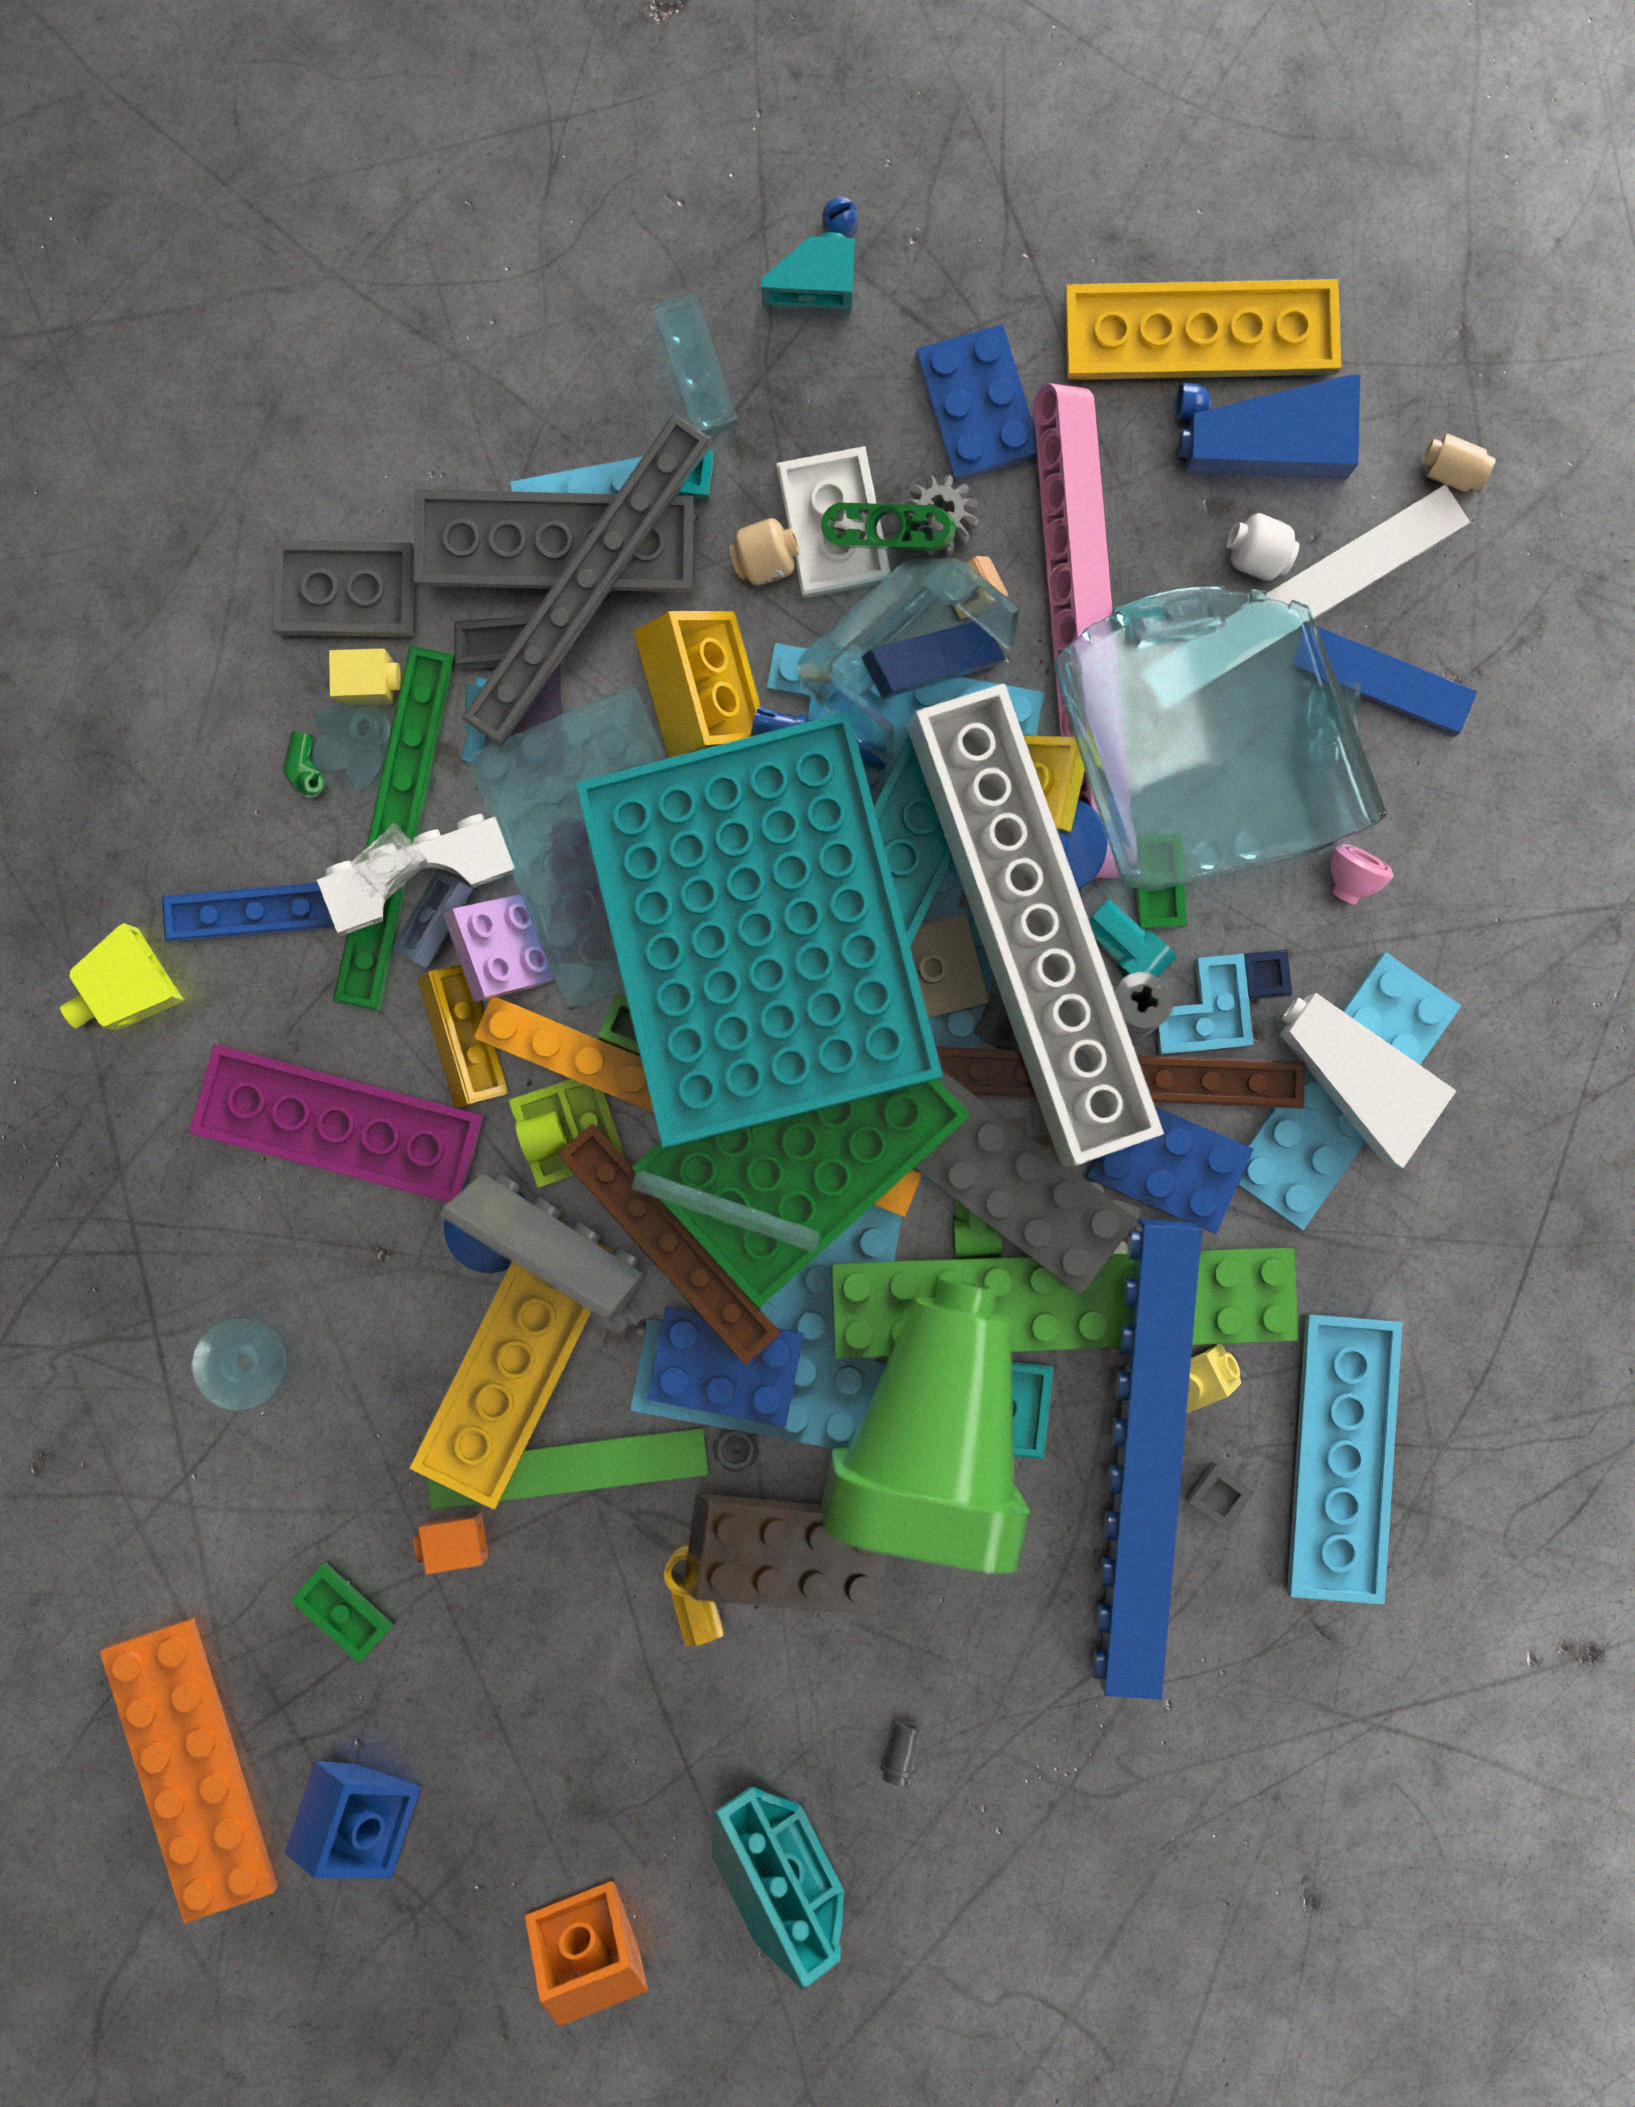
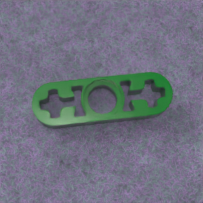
(921, 516)

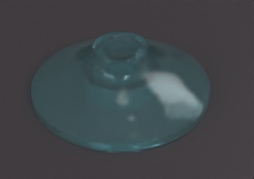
(216, 1367)

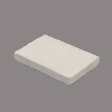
(807, 492)

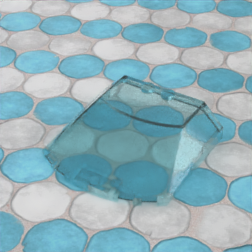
(1214, 735)

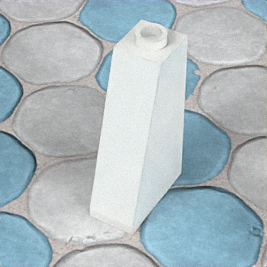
(1368, 1079)

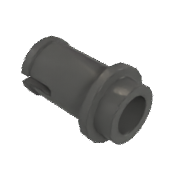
(902, 1754)

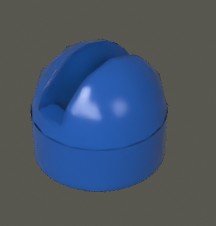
(845, 222)
(1191, 399)

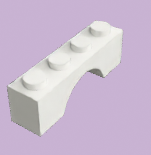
(471, 853)

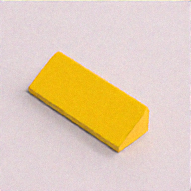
(454, 1017)

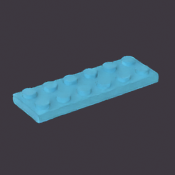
(1308, 1149)
(1344, 1459)

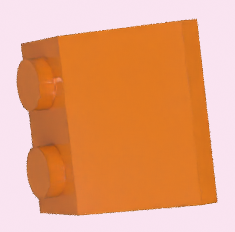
(584, 1954)

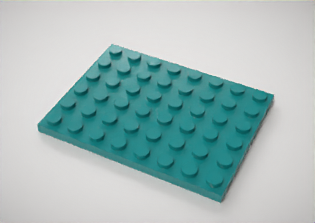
(758, 931)

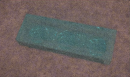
(695, 364)

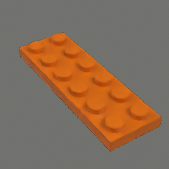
(189, 1770)

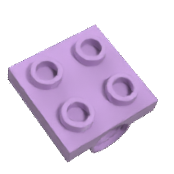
(498, 947)

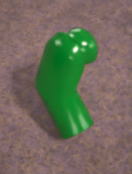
(299, 768)

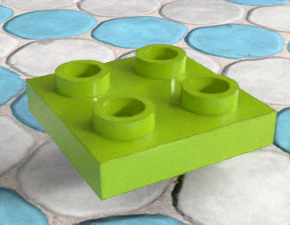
(553, 1119)

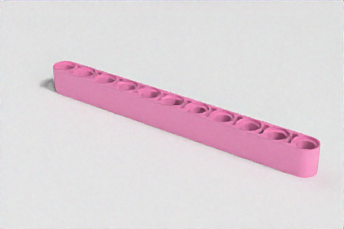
(1072, 531)

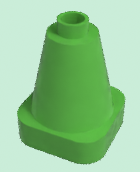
(936, 1443)

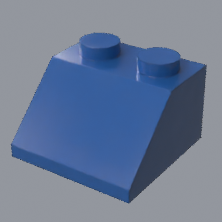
(351, 1822)

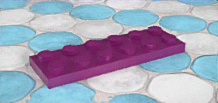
(336, 1124)

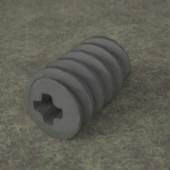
(1143, 1004)

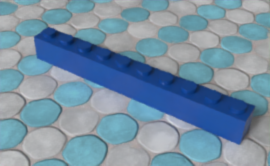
(1148, 1458)

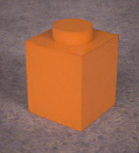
(451, 1543)

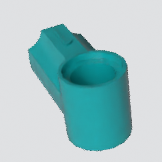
(1128, 943)

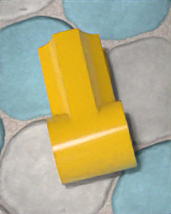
(697, 1619)

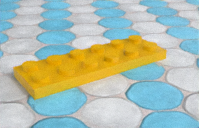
(1202, 329)
(502, 1387)

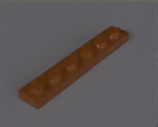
(669, 1246)

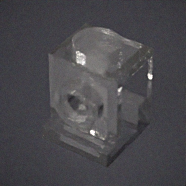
(407, 859)

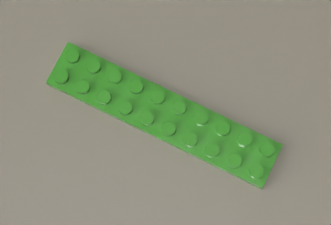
(1239, 1299)

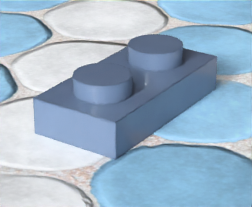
(426, 927)

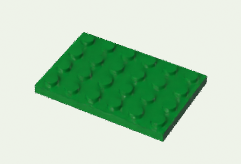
(807, 1170)

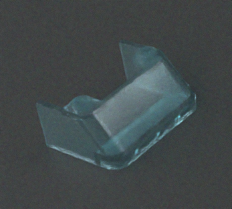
(833, 665)

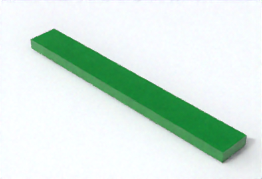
(402, 802)

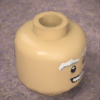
(764, 552)

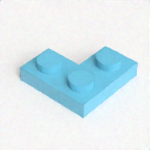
(1221, 1016)

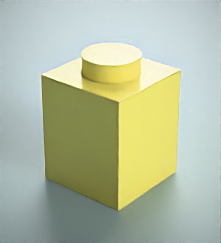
(363, 676)

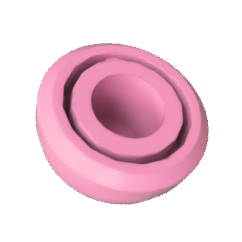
(1357, 873)

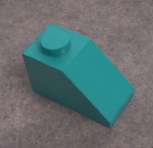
(813, 275)

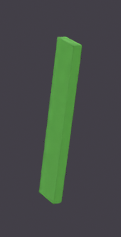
(596, 1466)

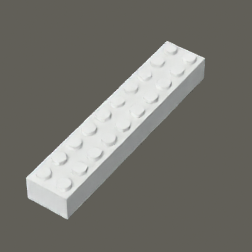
(1033, 926)

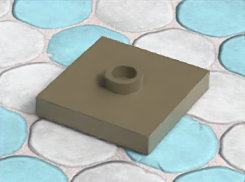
(948, 966)

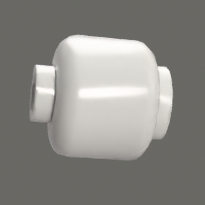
(1263, 547)

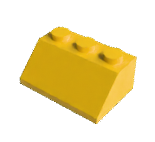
(698, 679)

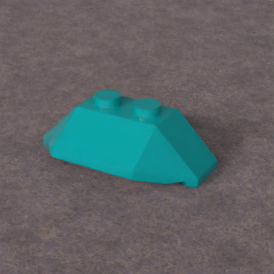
(780, 1882)

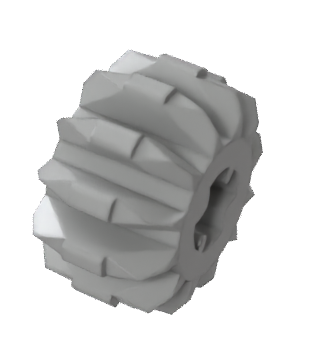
(949, 500)

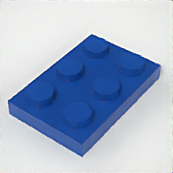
(978, 402)
(1179, 1172)
(703, 1374)

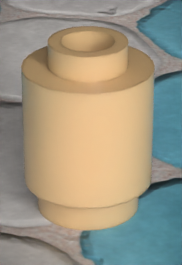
(1458, 463)

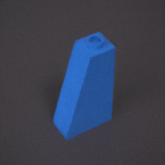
(1281, 434)

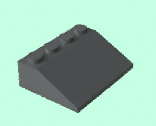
(546, 1246)

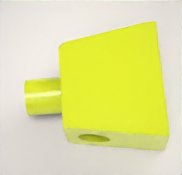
(119, 983)

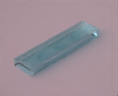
(727, 1210)

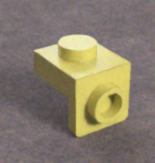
(1212, 1377)

